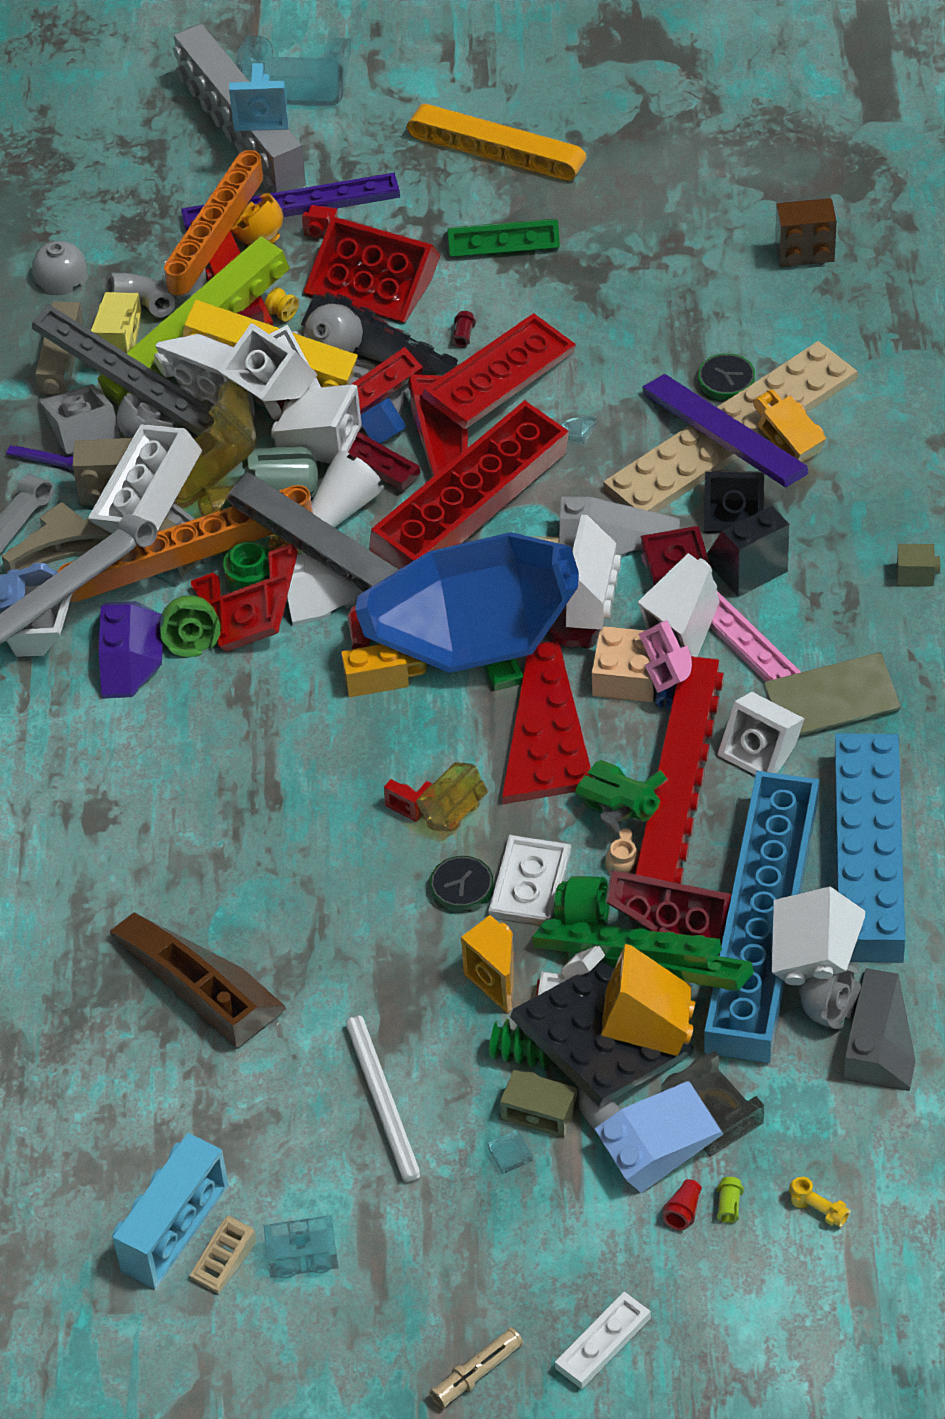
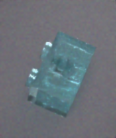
(300, 1247)

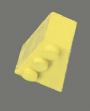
(119, 319)

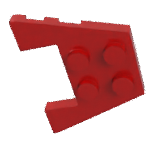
(253, 610)

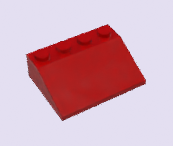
(397, 267)

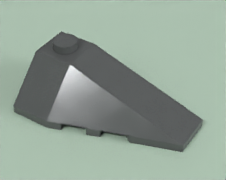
(880, 1036)

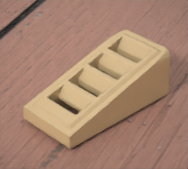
(233, 1235)

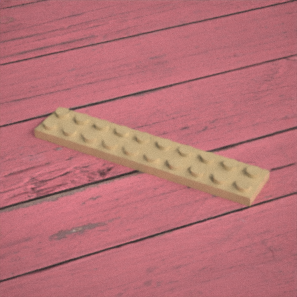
(682, 459)

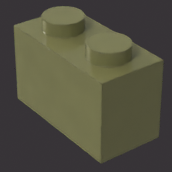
(539, 1103)

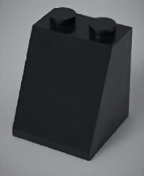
(752, 551)

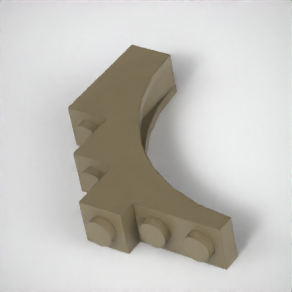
(64, 536)

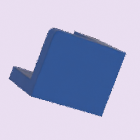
(382, 421)

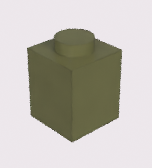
(916, 565)

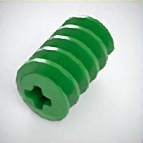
(516, 1044)

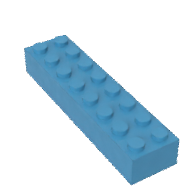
(871, 841)

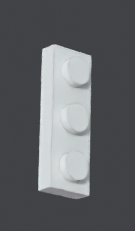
(602, 1340)

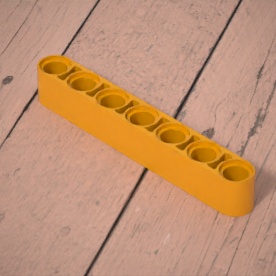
(496, 142)

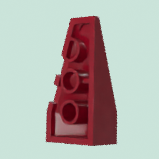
(669, 905)

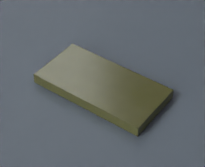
(836, 693)

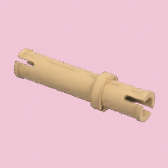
(446, 1392)

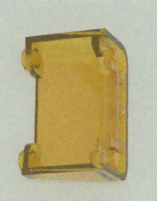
(222, 443)

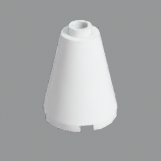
(345, 489)

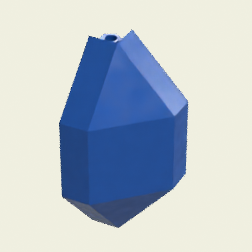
(472, 601)

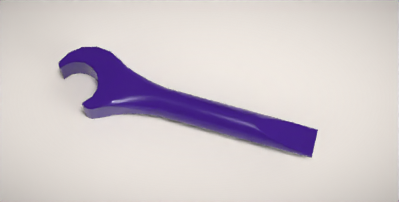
(41, 456)

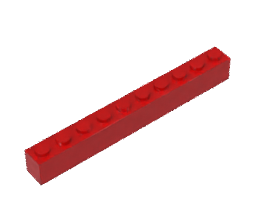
(681, 764)

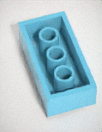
(170, 1210)

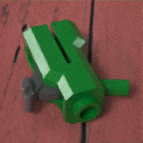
(618, 795)

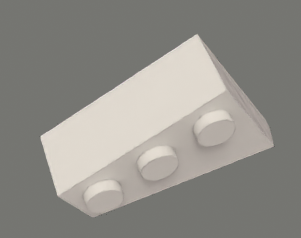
(195, 365)

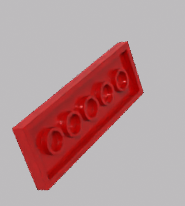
(498, 371)

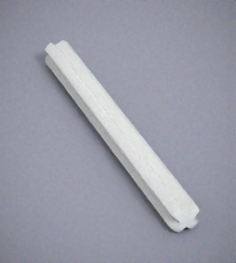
(383, 1099)

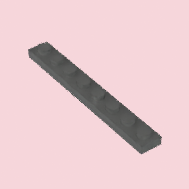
(123, 369)

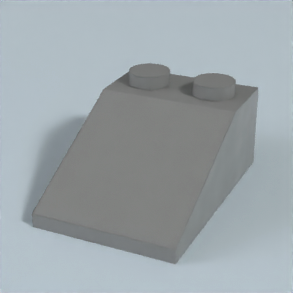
(80, 416)

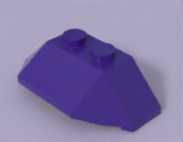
(128, 647)

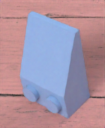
(658, 1134)

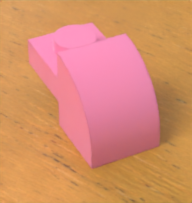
(668, 661)

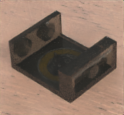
(722, 1099)

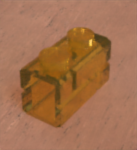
(452, 797)

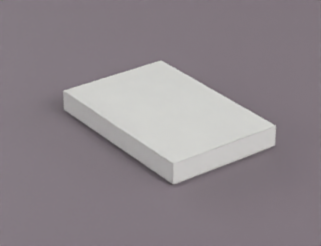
(529, 880)

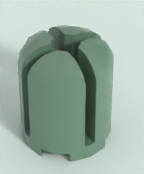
(284, 467)

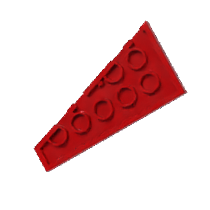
(547, 739)

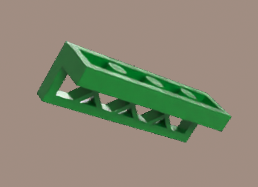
(503, 237)

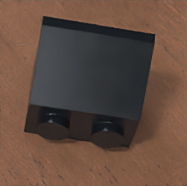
(731, 497)

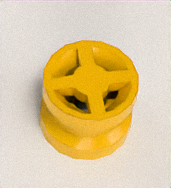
(282, 304)

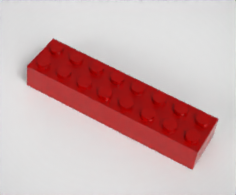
(471, 487)

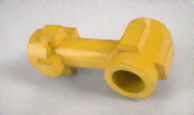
(803, 1196)

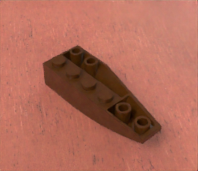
(206, 982)

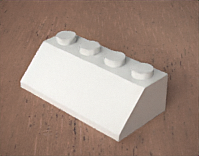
(147, 477)
(598, 576)

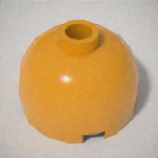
(259, 220)

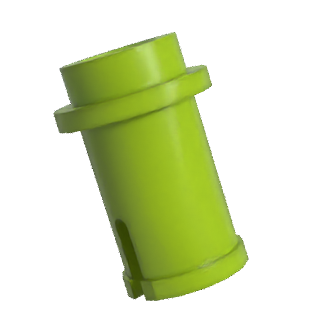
(729, 1199)

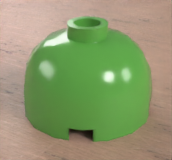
(189, 626)

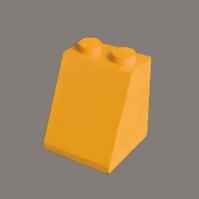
(647, 1004)

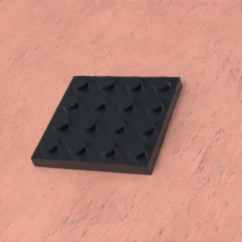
(569, 1028)

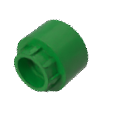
(246, 565)
(582, 900)

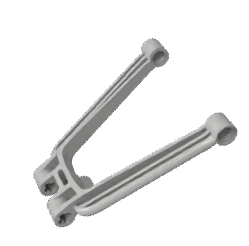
(38, 491)

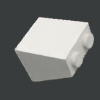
(267, 367)
(321, 421)
(686, 600)
(814, 935)

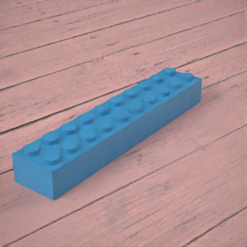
(768, 869)

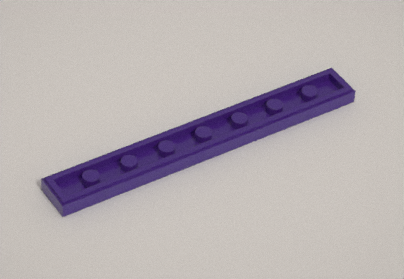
(327, 195)
(725, 430)

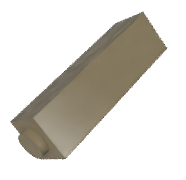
(55, 363)

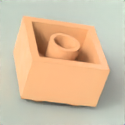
(620, 666)

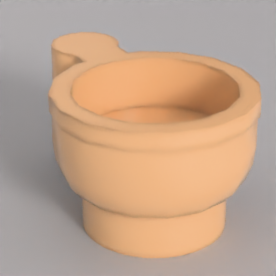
(623, 854)

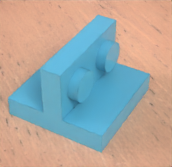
(259, 102)

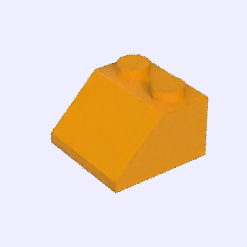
(490, 960)

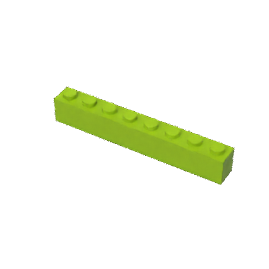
(230, 289)

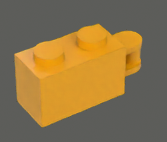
(789, 425)
(378, 669)

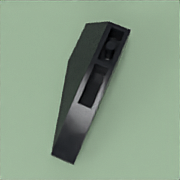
(382, 340)

